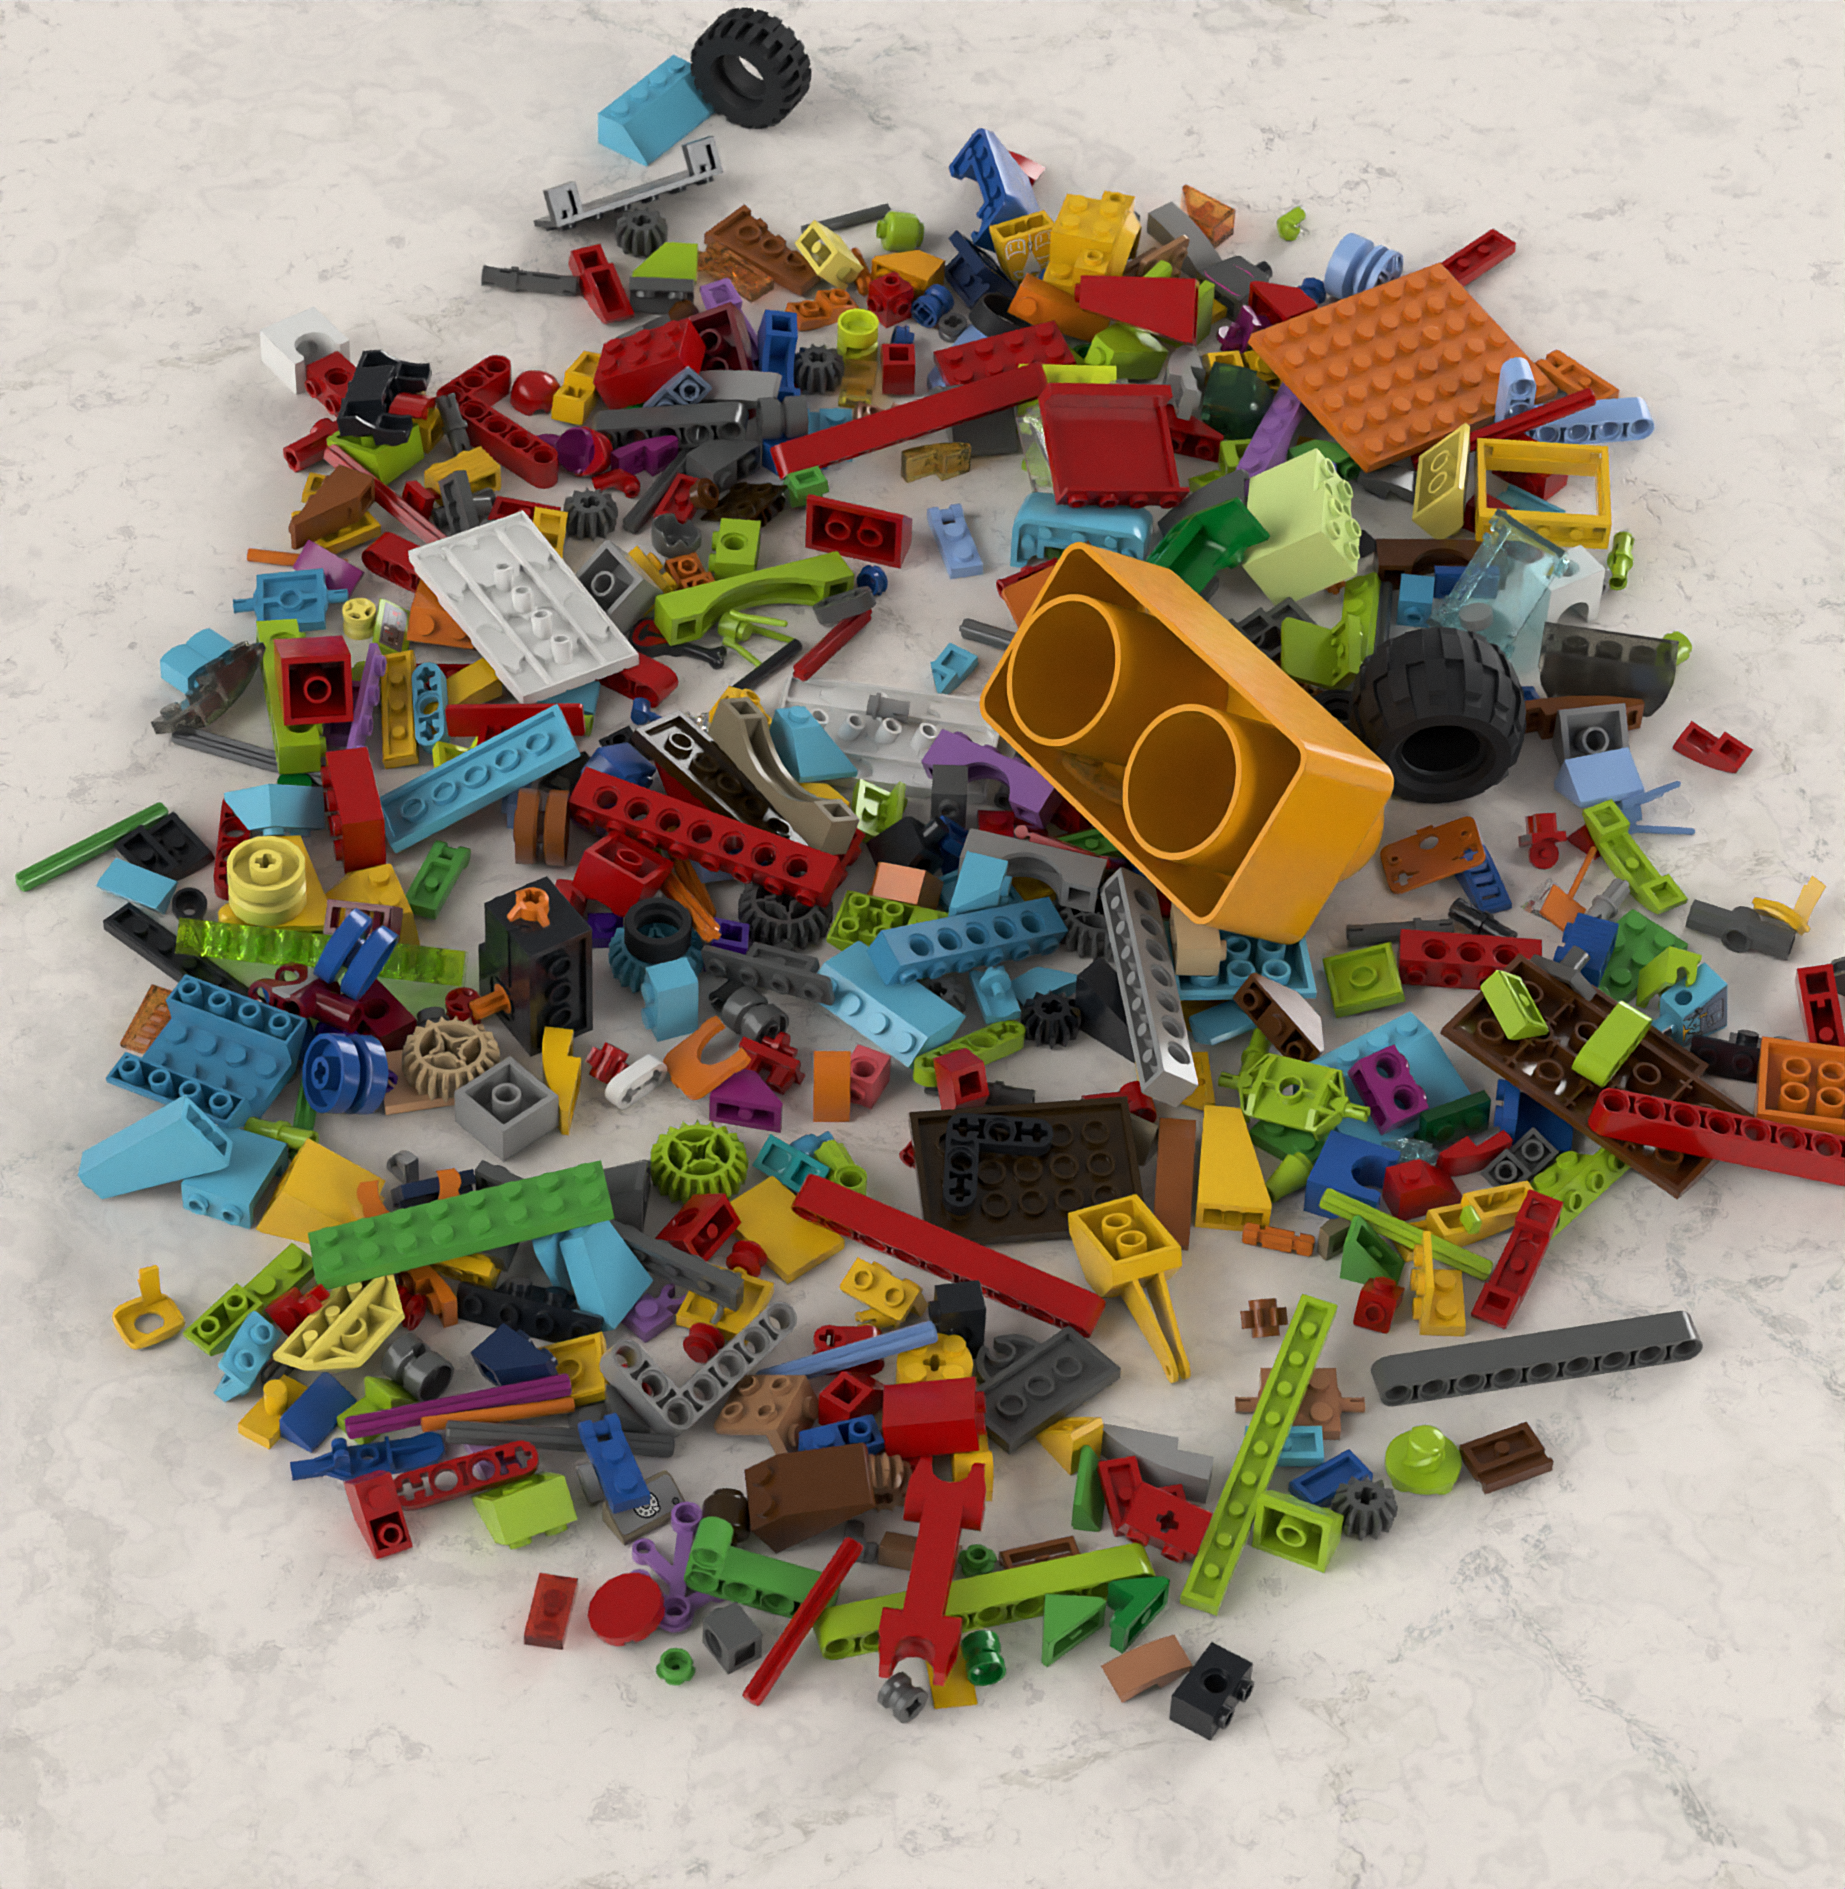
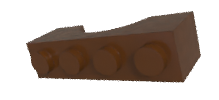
(1419, 556)

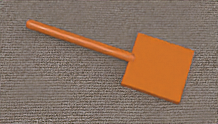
(1561, 907)

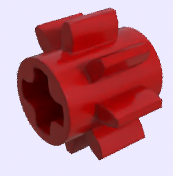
(606, 1062)

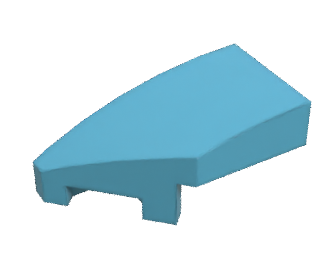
(952, 668)
(1041, 981)

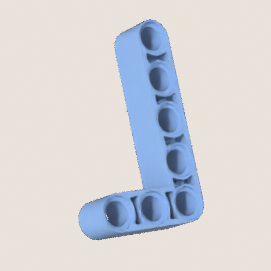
(1605, 422)

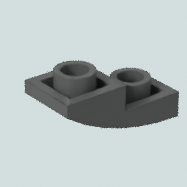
(1389, 478)
(1521, 1161)

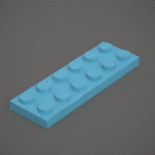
(477, 778)

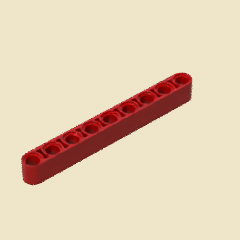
(910, 420)
(1719, 1135)
(947, 1255)

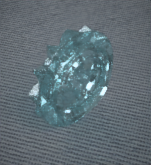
(1412, 1149)

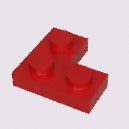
(1118, 1482)

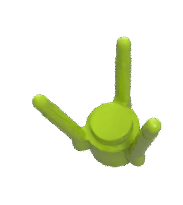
(738, 627)

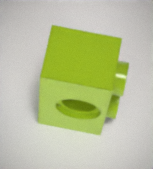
(735, 547)

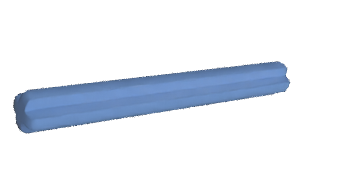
(858, 1352)

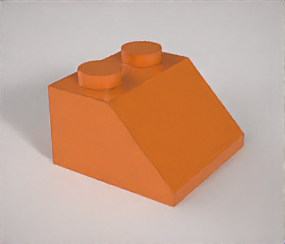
(432, 624)

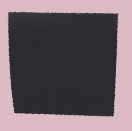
(166, 848)

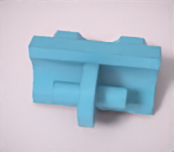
(994, 994)

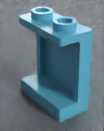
(235, 1190)

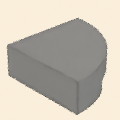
(404, 1166)

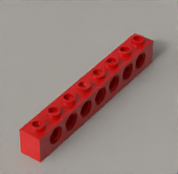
(662, 811)

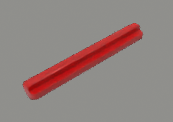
(830, 645)

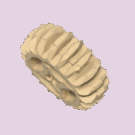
(447, 1056)

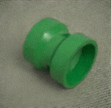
(983, 1660)

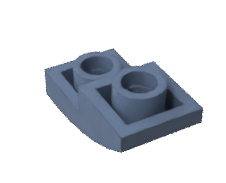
(682, 389)

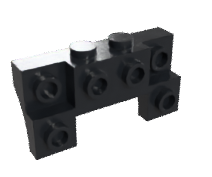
(371, 392)

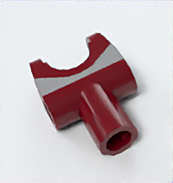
(310, 997)

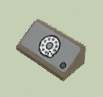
(641, 1520)

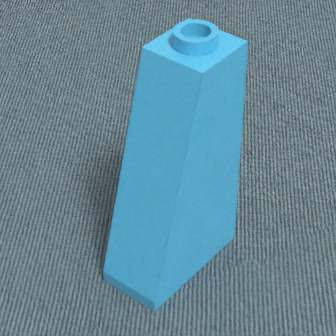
(156, 1150)

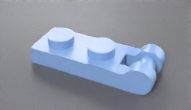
(954, 541)

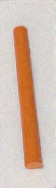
(501, 1414)

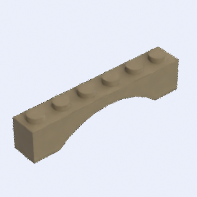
(745, 737)

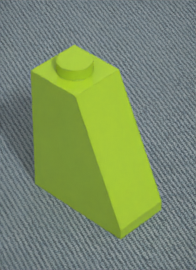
(1129, 349)

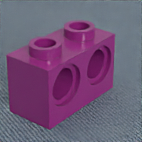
(1380, 1092)

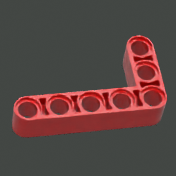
(500, 436)

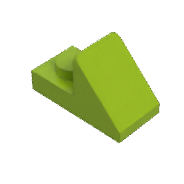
(379, 1395)

